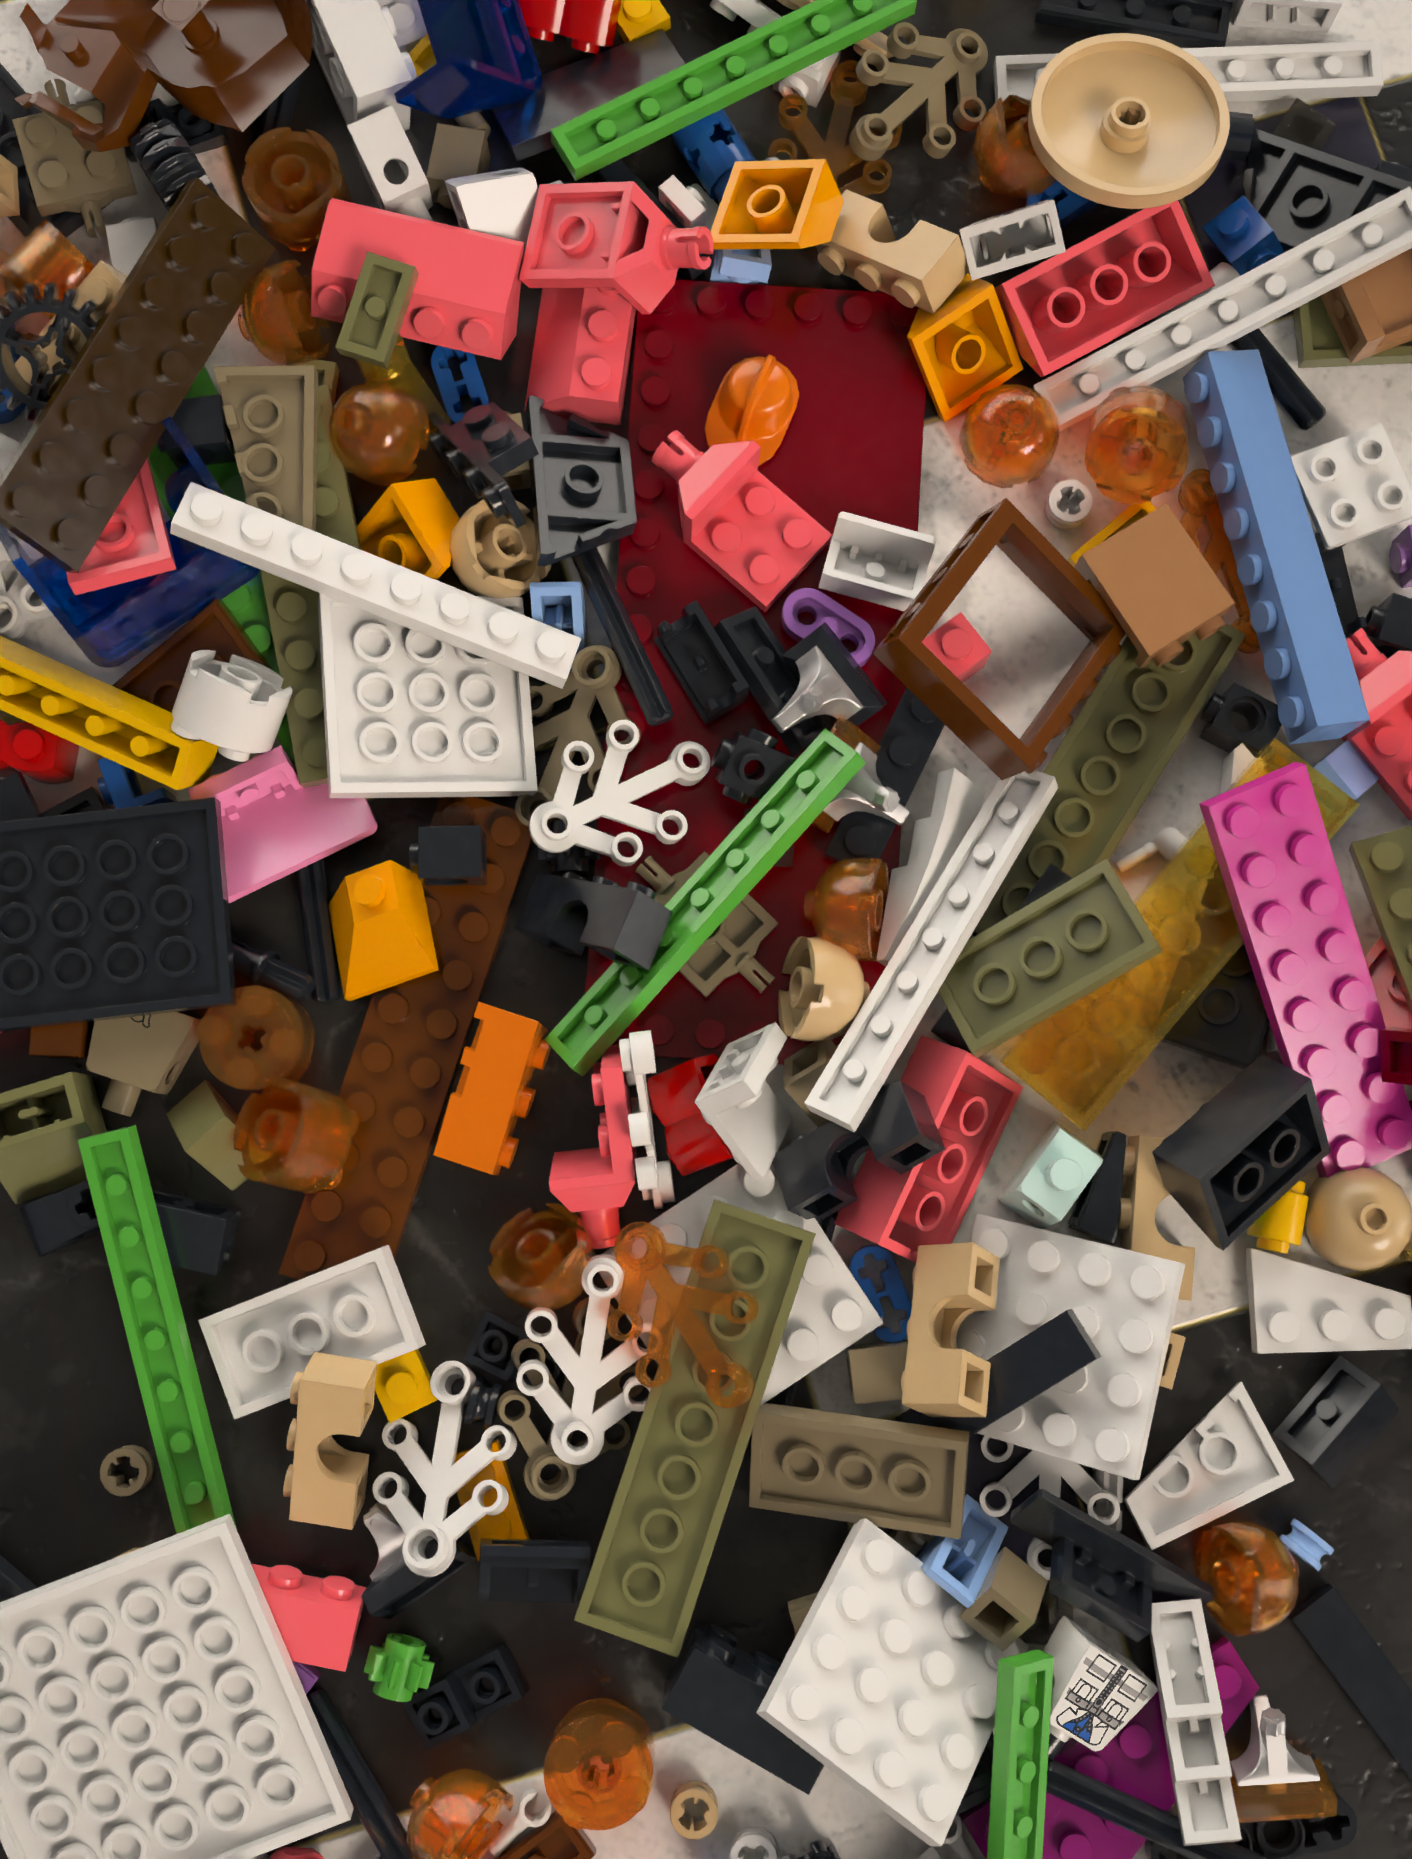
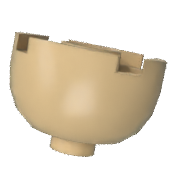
(493, 554)
(823, 990)
(1358, 1219)

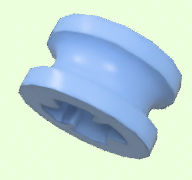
(1306, 1544)

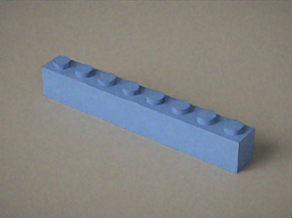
(1274, 547)

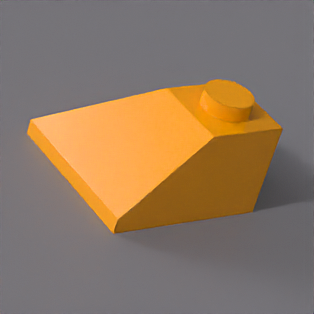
(777, 205)
(963, 347)
(411, 527)
(381, 929)

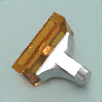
(864, 790)
(1274, 1778)

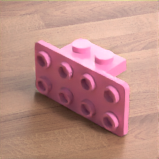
(276, 823)

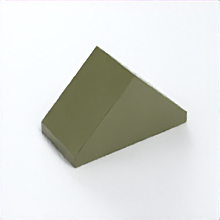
(206, 1133)

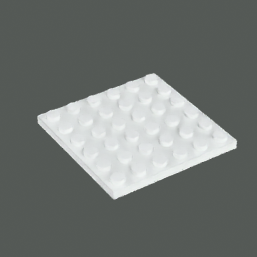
(157, 1713)

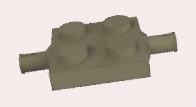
(65, 173)
(730, 946)

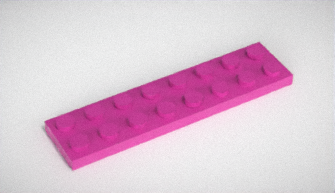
(1309, 961)

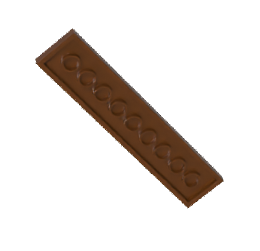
(412, 1056)

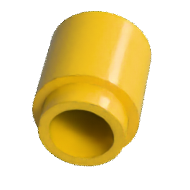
(1282, 1221)

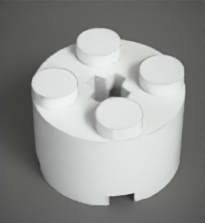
(230, 704)

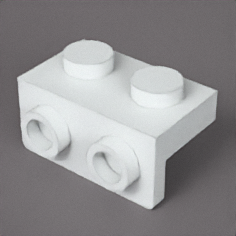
(876, 561)

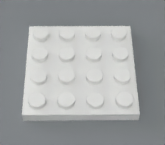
(419, 712)
(829, 1303)
(1127, 1310)
(890, 1684)

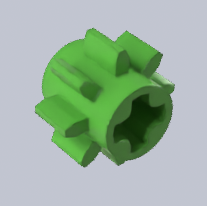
(399, 1667)

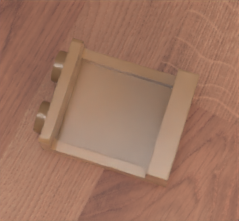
(1373, 308)
(1157, 586)

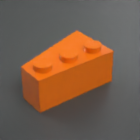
(492, 1090)

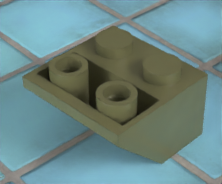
(42, 1134)

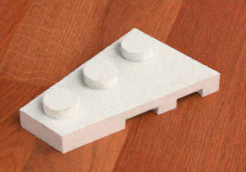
(1320, 1311)
(1209, 1472)

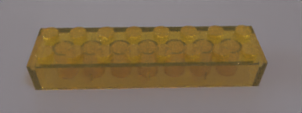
(1100, 1040)

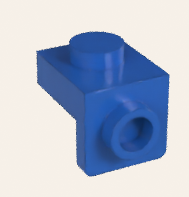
(1243, 236)
(121, 787)

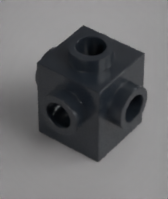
(735, 753)

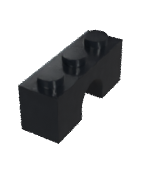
(599, 914)
(819, 1165)

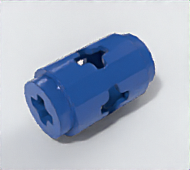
(713, 150)

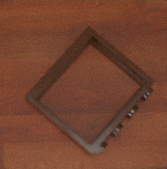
(947, 696)

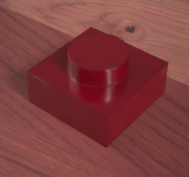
(1396, 1055)

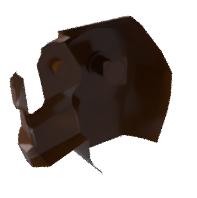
(209, 54)

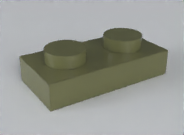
(377, 310)

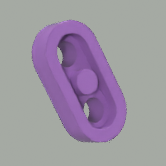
(824, 609)

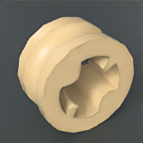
(693, 1829)

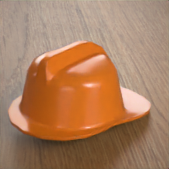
(753, 405)

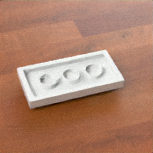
(341, 1311)

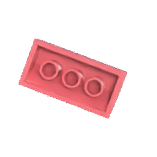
(464, 283)
(1103, 287)
(582, 353)
(931, 1199)

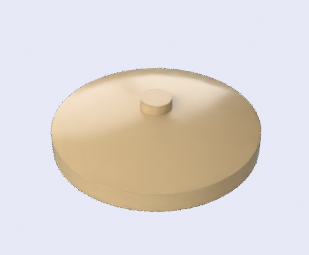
(1128, 120)

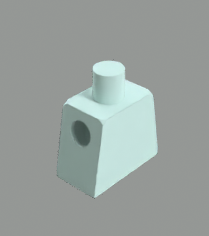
(1051, 1177)

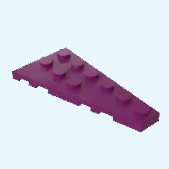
(1132, 1763)

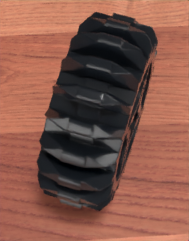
(167, 160)
(26, 344)

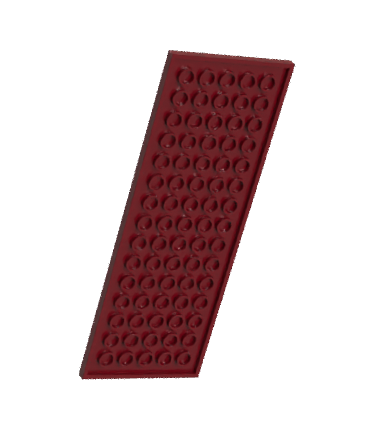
(845, 450)

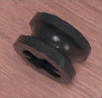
(483, 1403)

